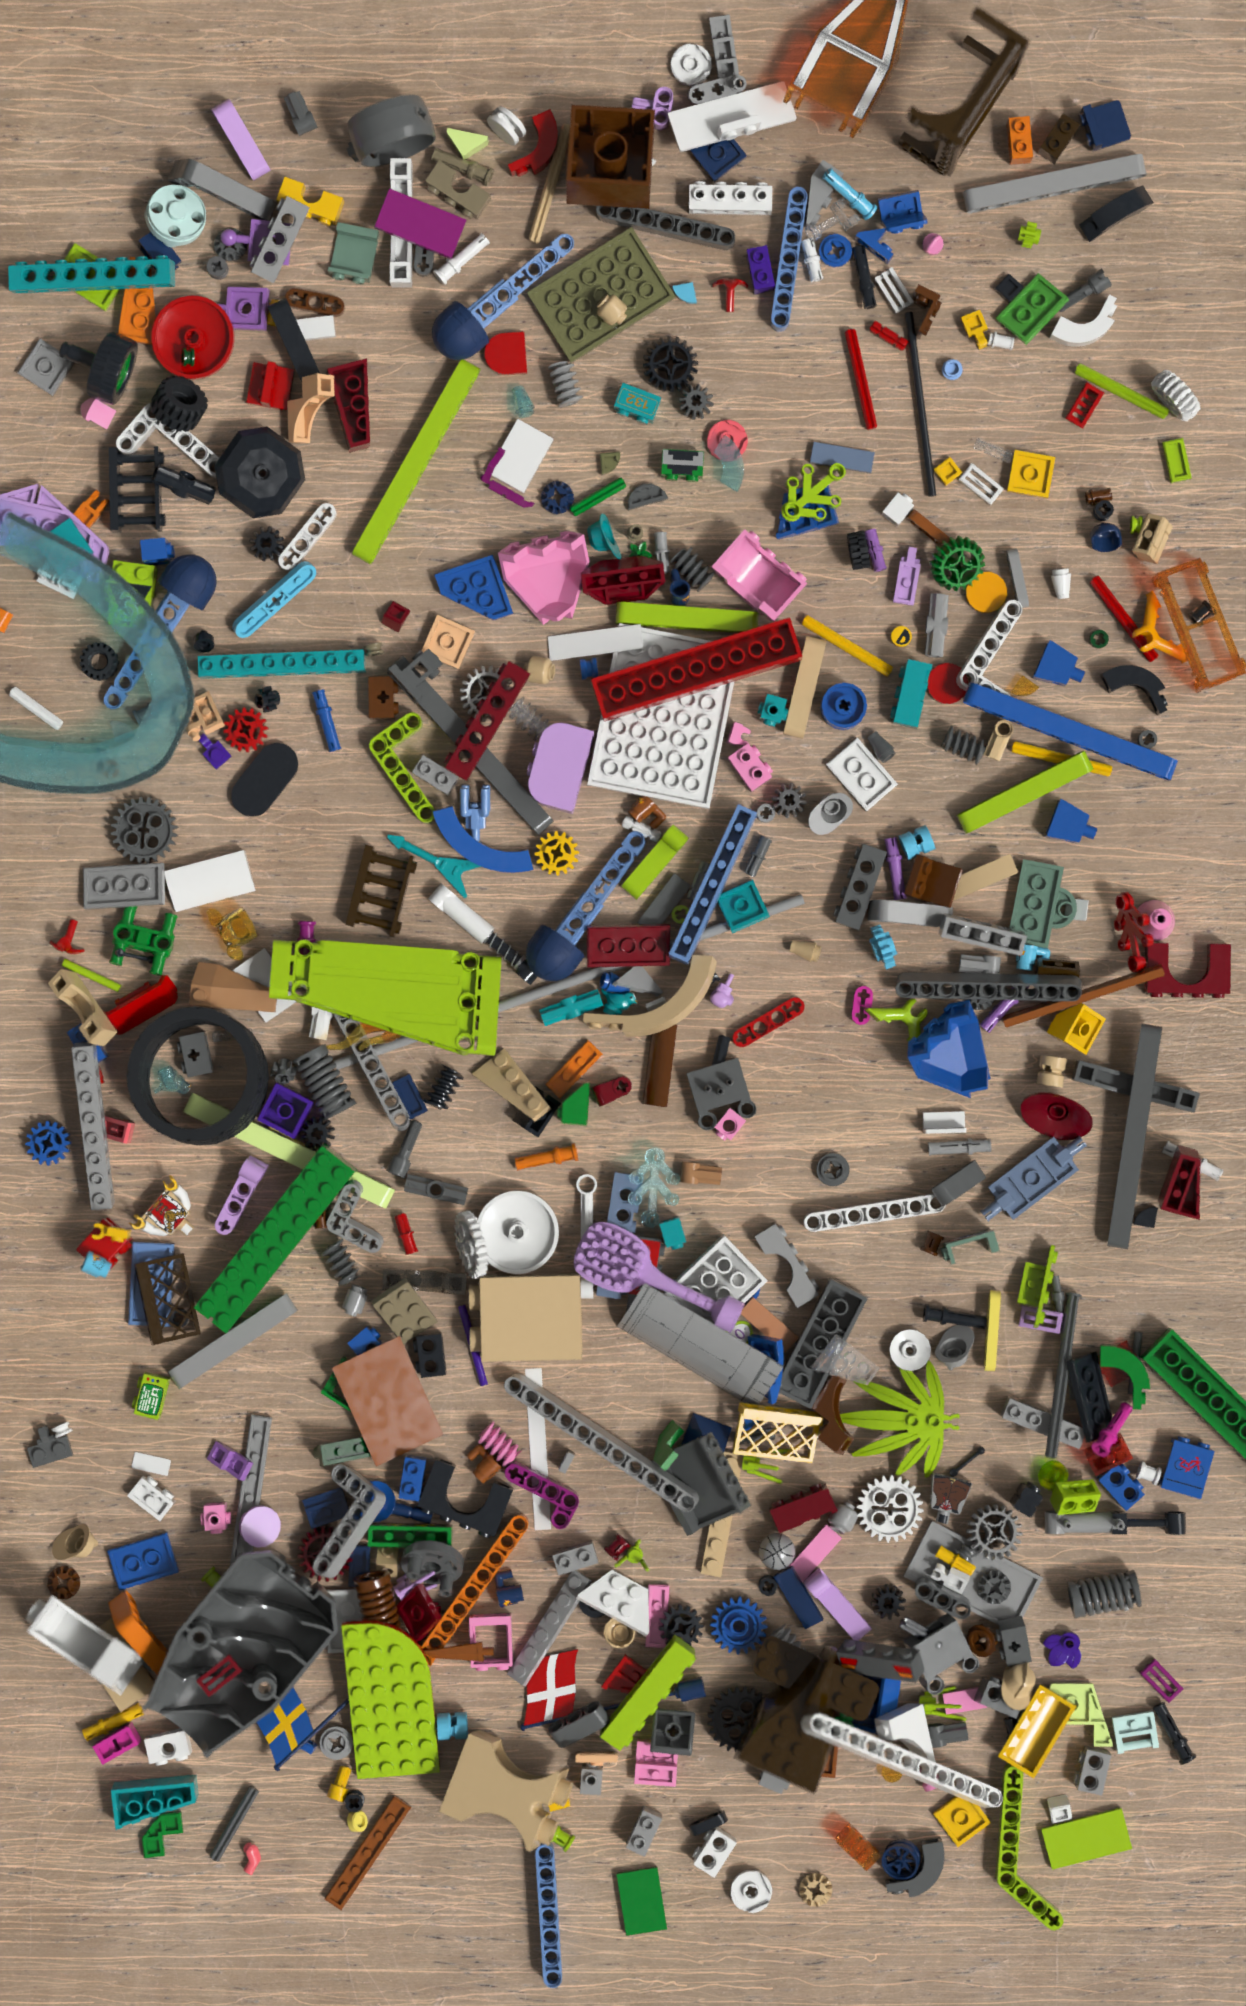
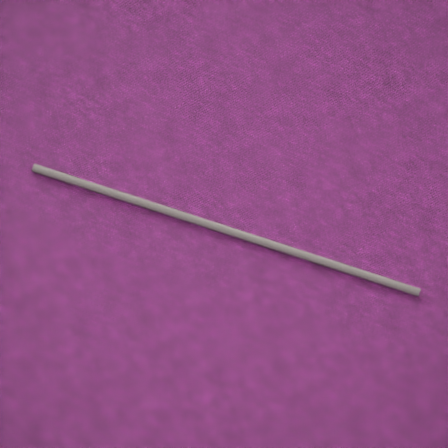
(567, 982)

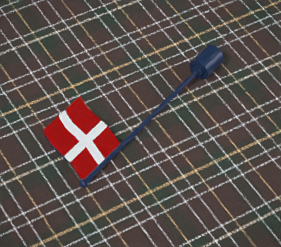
(553, 1690)

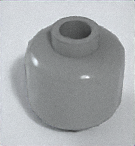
(843, 1519)

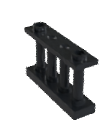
(118, 500)

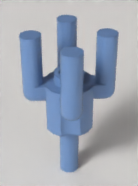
(475, 812)

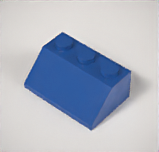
(885, 1702)

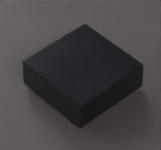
(1009, 288)

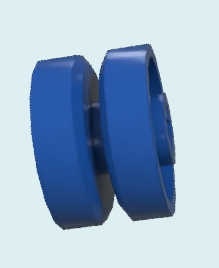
(840, 718)

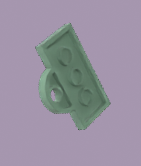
(1039, 902)

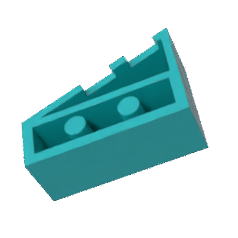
(910, 693)

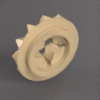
(811, 1881)

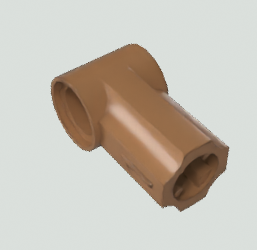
(697, 1173)

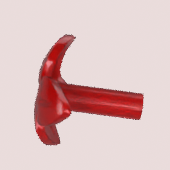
(730, 285)
(64, 943)

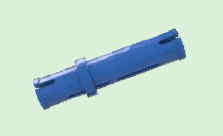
(326, 720)

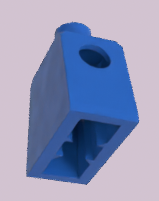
(1057, 666)
(1069, 824)

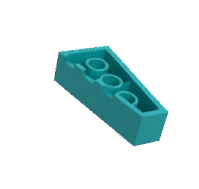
(151, 1797)

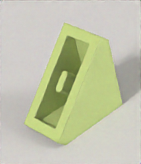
(466, 142)

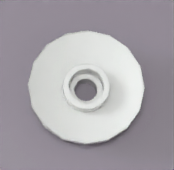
(917, 1342)

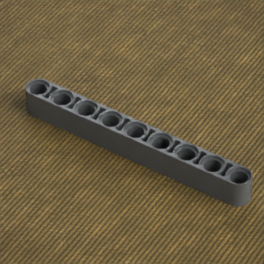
(997, 992)

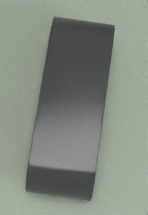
(958, 1183)
(948, 1606)
(579, 1724)

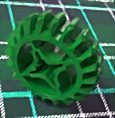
(949, 556)

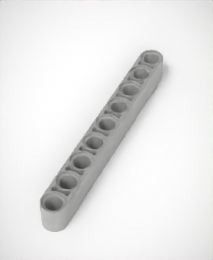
(1054, 183)

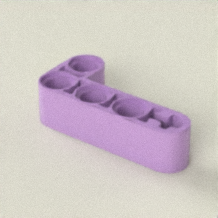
(240, 139)
(837, 1604)

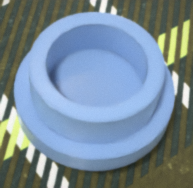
(952, 369)

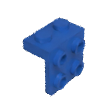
(901, 212)

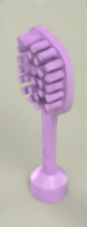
(622, 1262)

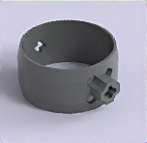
(390, 130)

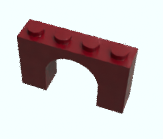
(1215, 980)

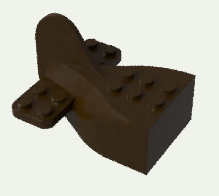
(806, 1687)

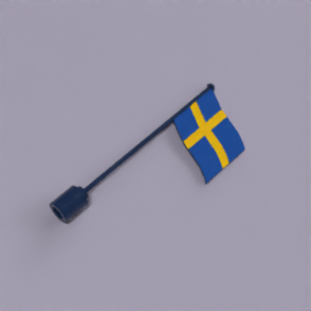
(290, 1727)

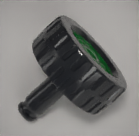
(109, 366)

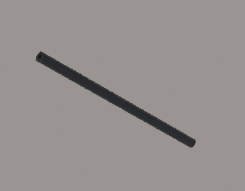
(920, 404)

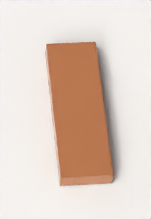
(768, 1323)

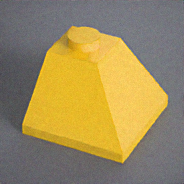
(1077, 1027)

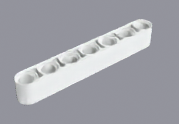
(864, 1217)

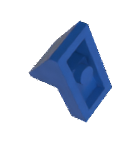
(871, 239)

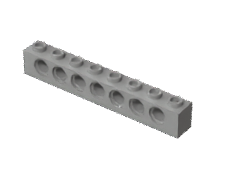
(93, 1125)

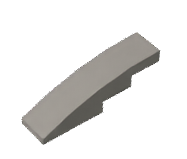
(724, 48)

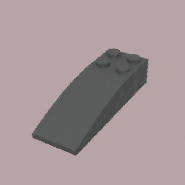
(833, 1314)

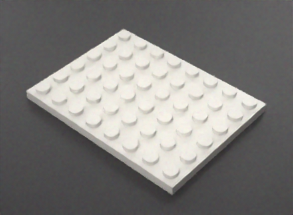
(667, 748)

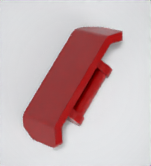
(142, 1004)

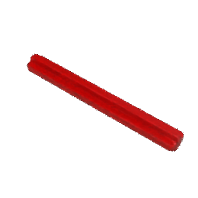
(861, 379)
(1121, 615)

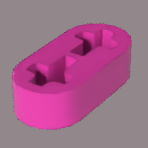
(857, 1003)

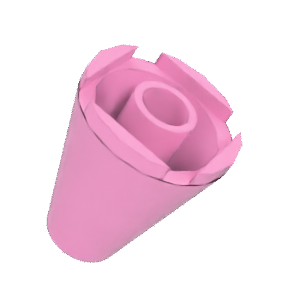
(1167, 919)

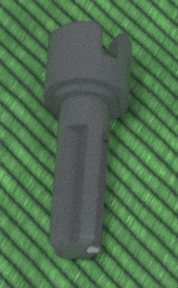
(1095, 284)
(400, 1163)

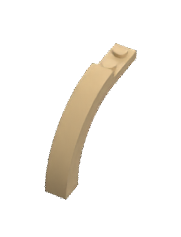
(667, 1015)

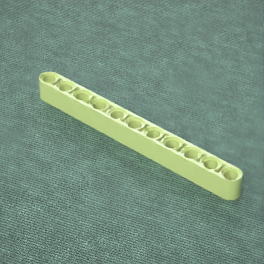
(282, 1147)

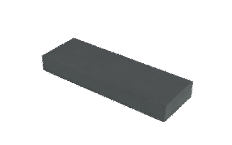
(665, 901)

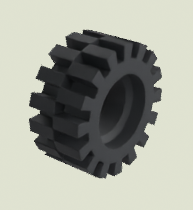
(858, 550)
(108, 670)

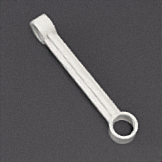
(586, 1222)

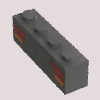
(881, 1660)

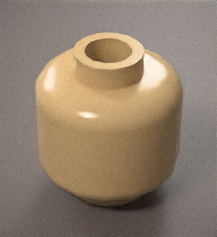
(611, 310)
(540, 669)

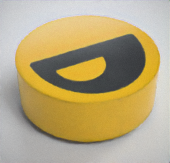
(901, 636)

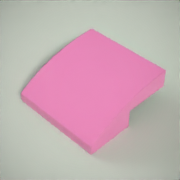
(654, 1767)

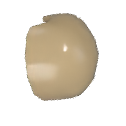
(618, 1634)

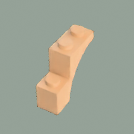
(301, 411)

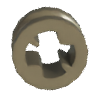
(374, 649)

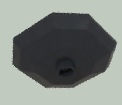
(239, 472)

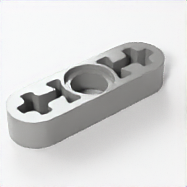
(1017, 577)

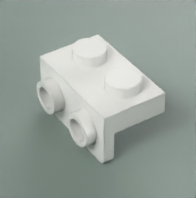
(151, 1497)

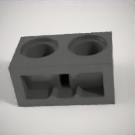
(996, 1701)

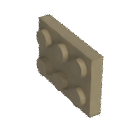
(404, 1311)

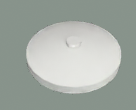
(518, 1231)

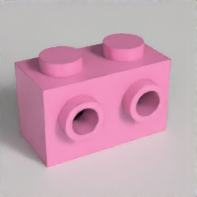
(750, 767)

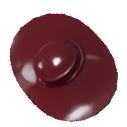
(1056, 1116)

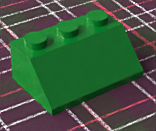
(576, 1107)

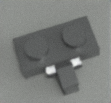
(49, 1448)

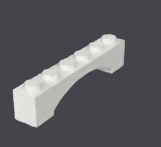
(401, 251)

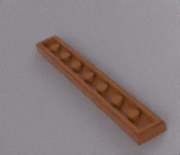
(1087, 994)

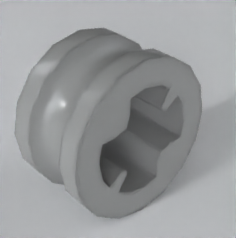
(770, 817)

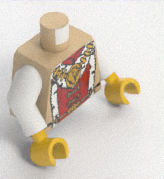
(167, 1212)

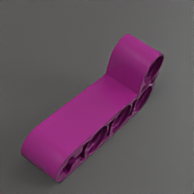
(539, 1490)

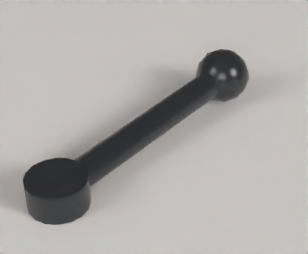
(119, 953)
(954, 1471)

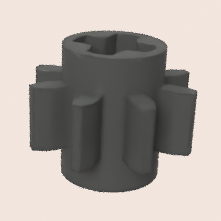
(283, 1071)

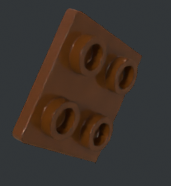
(926, 298)
(933, 881)

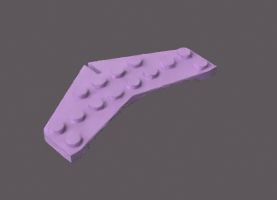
(47, 514)

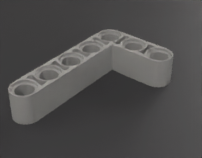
(350, 1521)

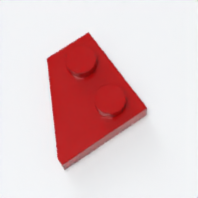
(624, 1675)

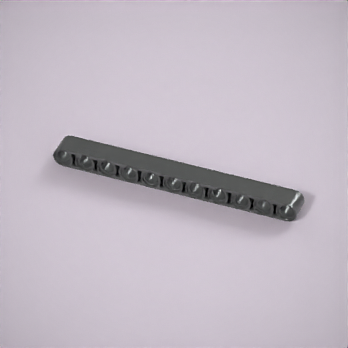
(488, 764)
(1134, 1136)

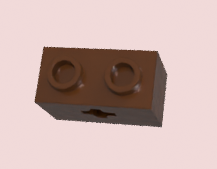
(377, 709)

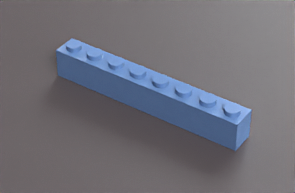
(713, 884)

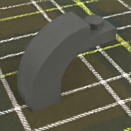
(926, 1874)

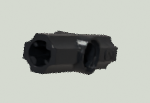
(183, 484)

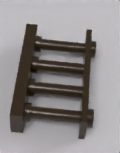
(360, 896)

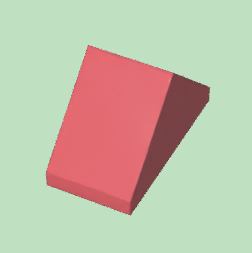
(119, 1129)

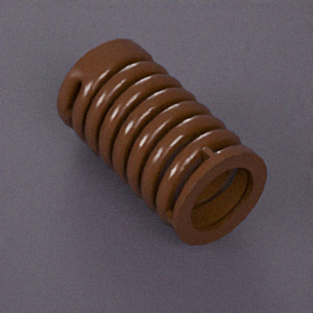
(375, 1598)

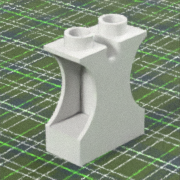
(83, 1644)

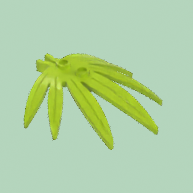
(921, 1420)

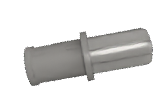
(661, 549)

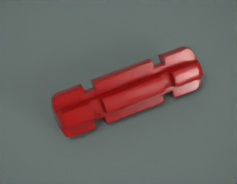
(888, 335)

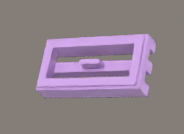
(1058, 1322)

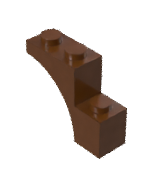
(827, 1405)

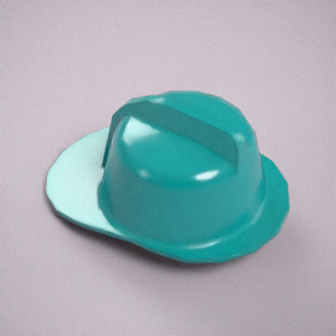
(602, 537)

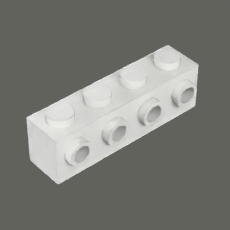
(730, 199)

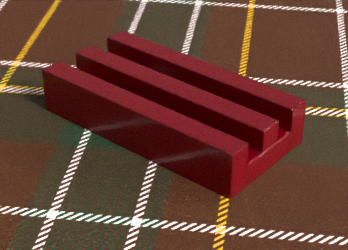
(233, 1663)

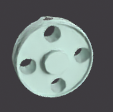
(175, 215)

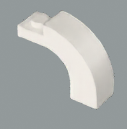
(1078, 335)

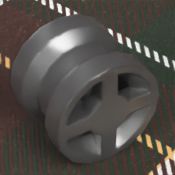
(221, 270)

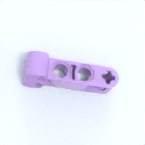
(250, 1174)

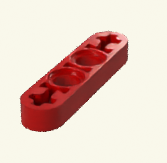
(767, 1020)

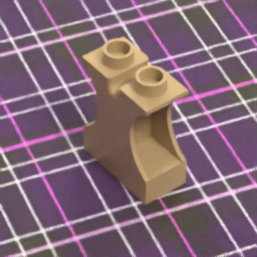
(492, 1784)

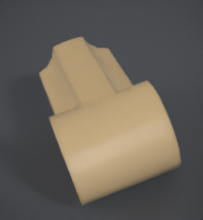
(998, 742)

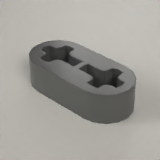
(418, 261)

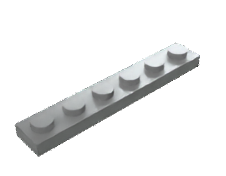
(548, 1628)

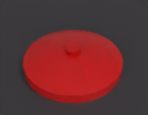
(197, 325)

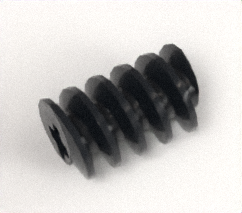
(444, 1088)

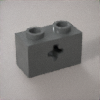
(200, 1044)
(1017, 1651)

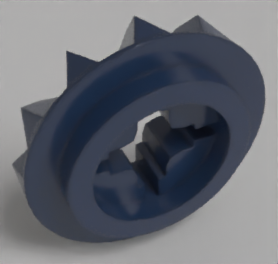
(565, 502)

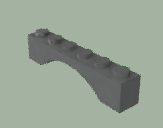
(1122, 1083)

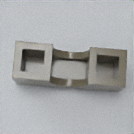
(471, 202)

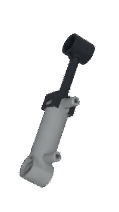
(1110, 1522)

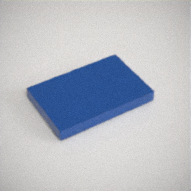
(143, 1561)

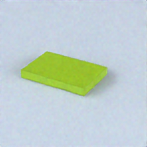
(100, 298)

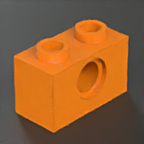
(1019, 140)

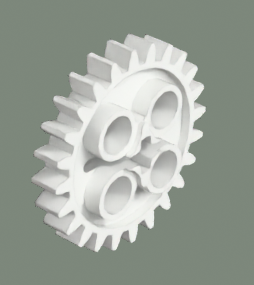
(471, 1244)
(891, 1489)

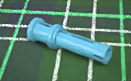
(856, 199)

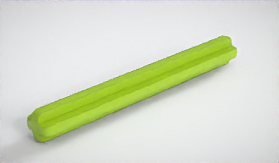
(1121, 391)

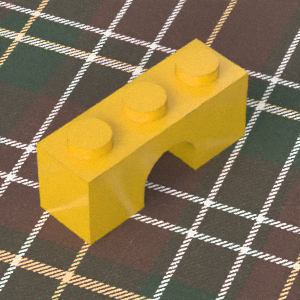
(326, 209)

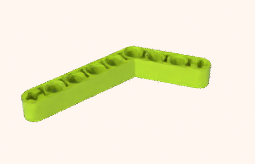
(1012, 1847)

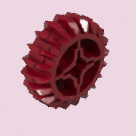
(313, 1554)

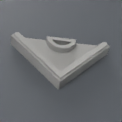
(638, 980)

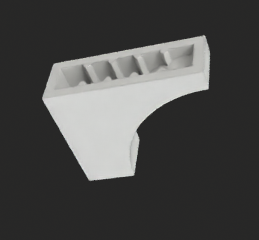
(909, 1726)

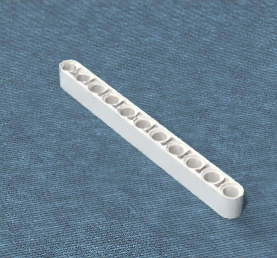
(894, 1757)

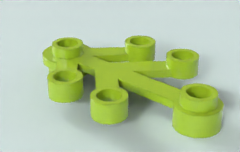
(811, 495)

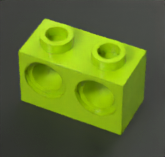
(1075, 1497)

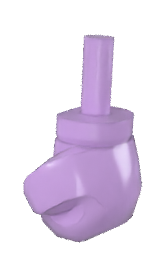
(721, 995)

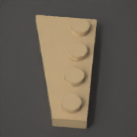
(511, 1083)

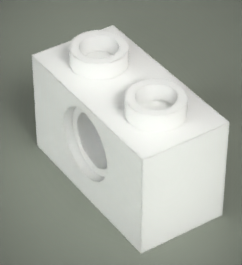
(155, 1746)

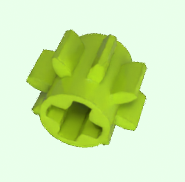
(1029, 234)

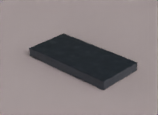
(1090, 1394)

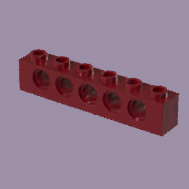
(507, 671)

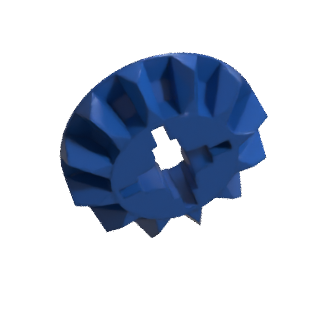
(839, 242)

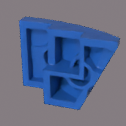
(806, 524)
(773, 1349)

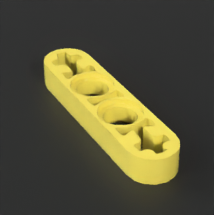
(992, 1330)

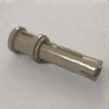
(471, 169)

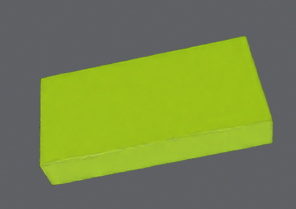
(1176, 460)

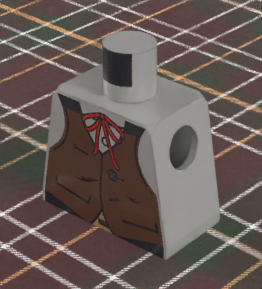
(948, 1495)

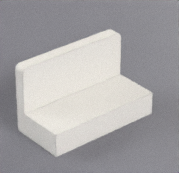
(944, 1122)

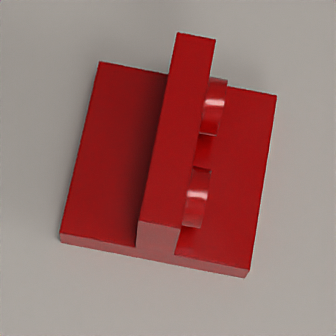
(270, 386)

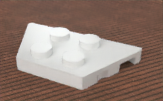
(620, 1600)

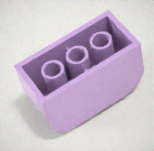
(559, 766)

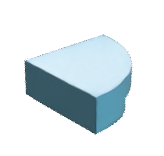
(685, 293)

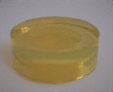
(890, 1775)

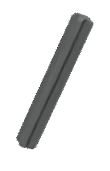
(234, 1823)

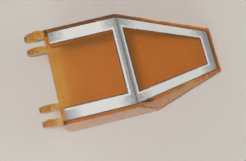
(852, 59)

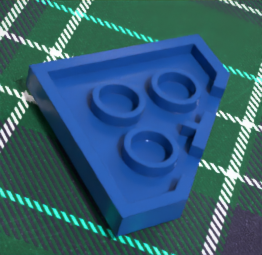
(476, 587)

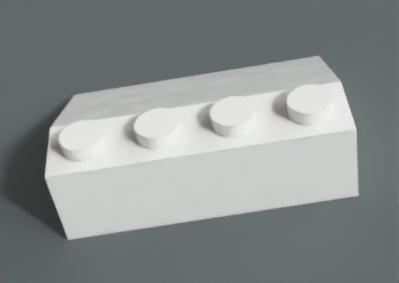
(719, 1274)

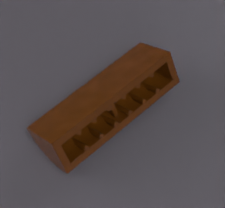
(659, 1067)

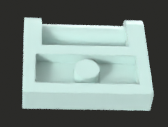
(1134, 1725)

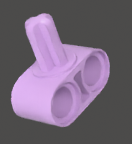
(661, 108)

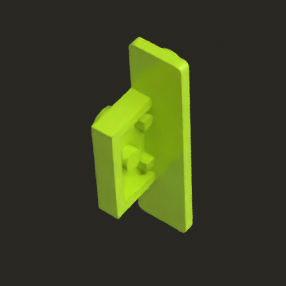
(1034, 1285)

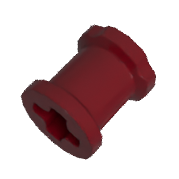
(619, 1544)

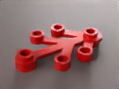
(1126, 908)

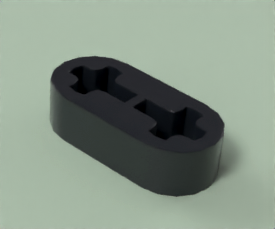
(708, 1823)

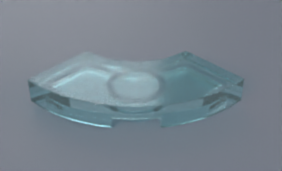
(731, 463)

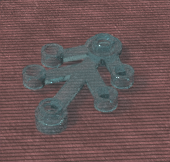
(653, 1184)

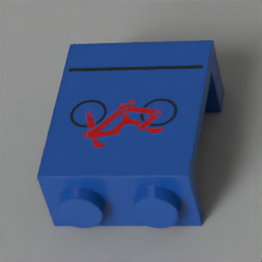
(1187, 1467)

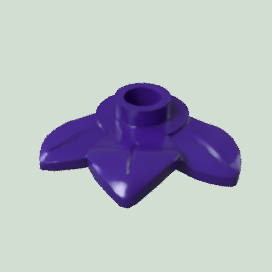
(1061, 1652)

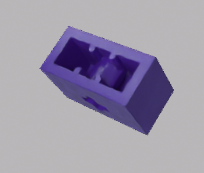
(760, 269)

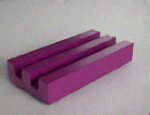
(1149, 1667)

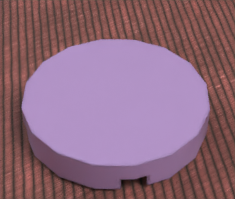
(259, 1526)

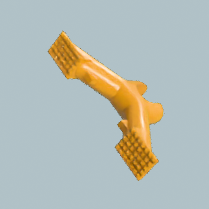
(1153, 638)

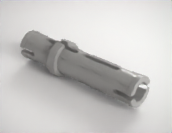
(956, 1147)

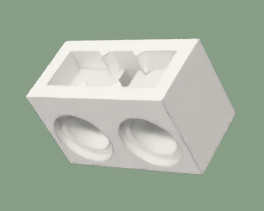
(719, 1853)

